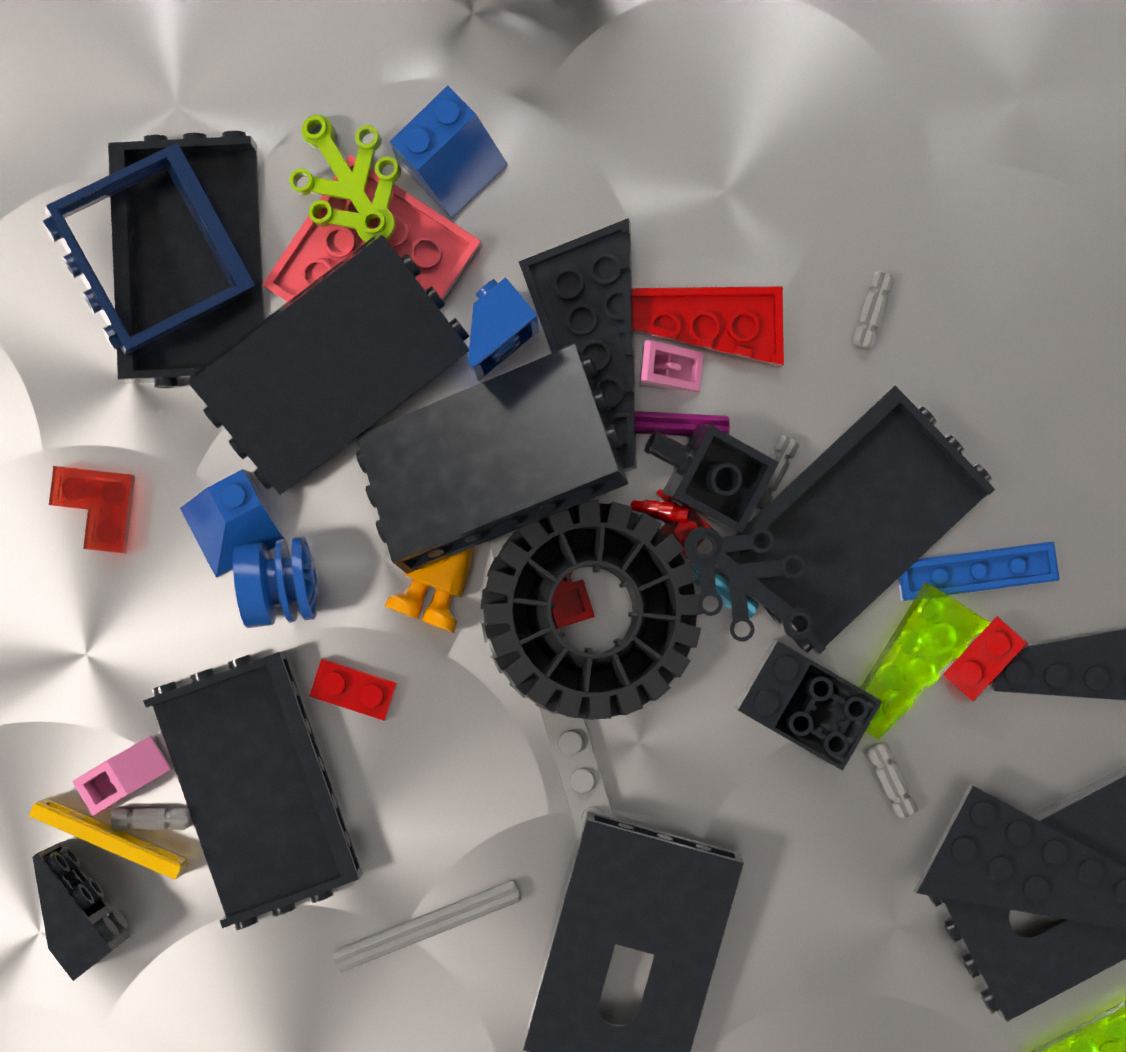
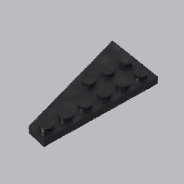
(587, 301)
(1022, 865)

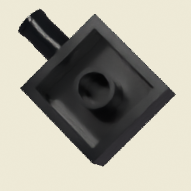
(714, 474)

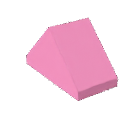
(670, 367)

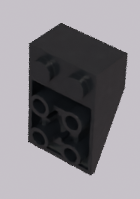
(808, 704)
(74, 915)

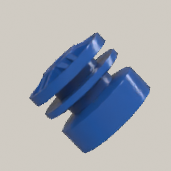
(280, 581)

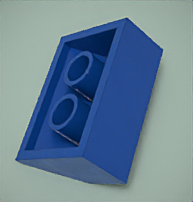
(499, 326)

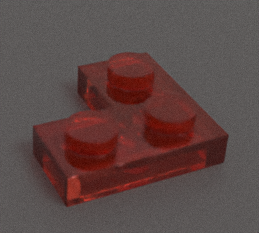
(106, 498)

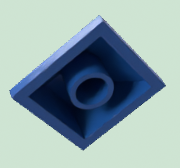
(230, 516)

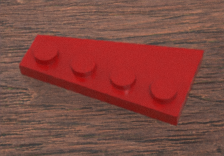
(720, 319)

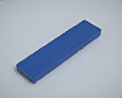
(982, 570)

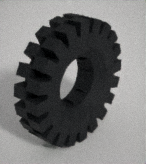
(522, 627)

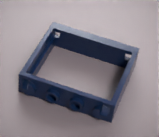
(201, 211)

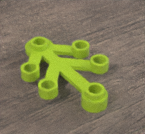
(350, 184)

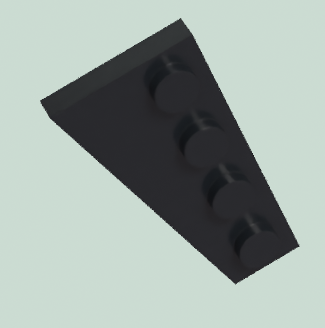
(1070, 667)

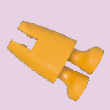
(448, 579)

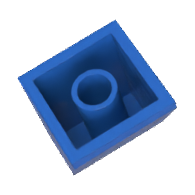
(448, 152)

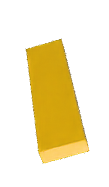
(109, 839)

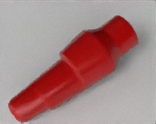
(663, 510)

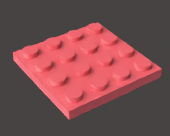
(429, 239)

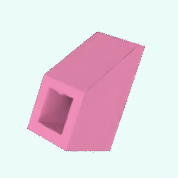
(121, 775)

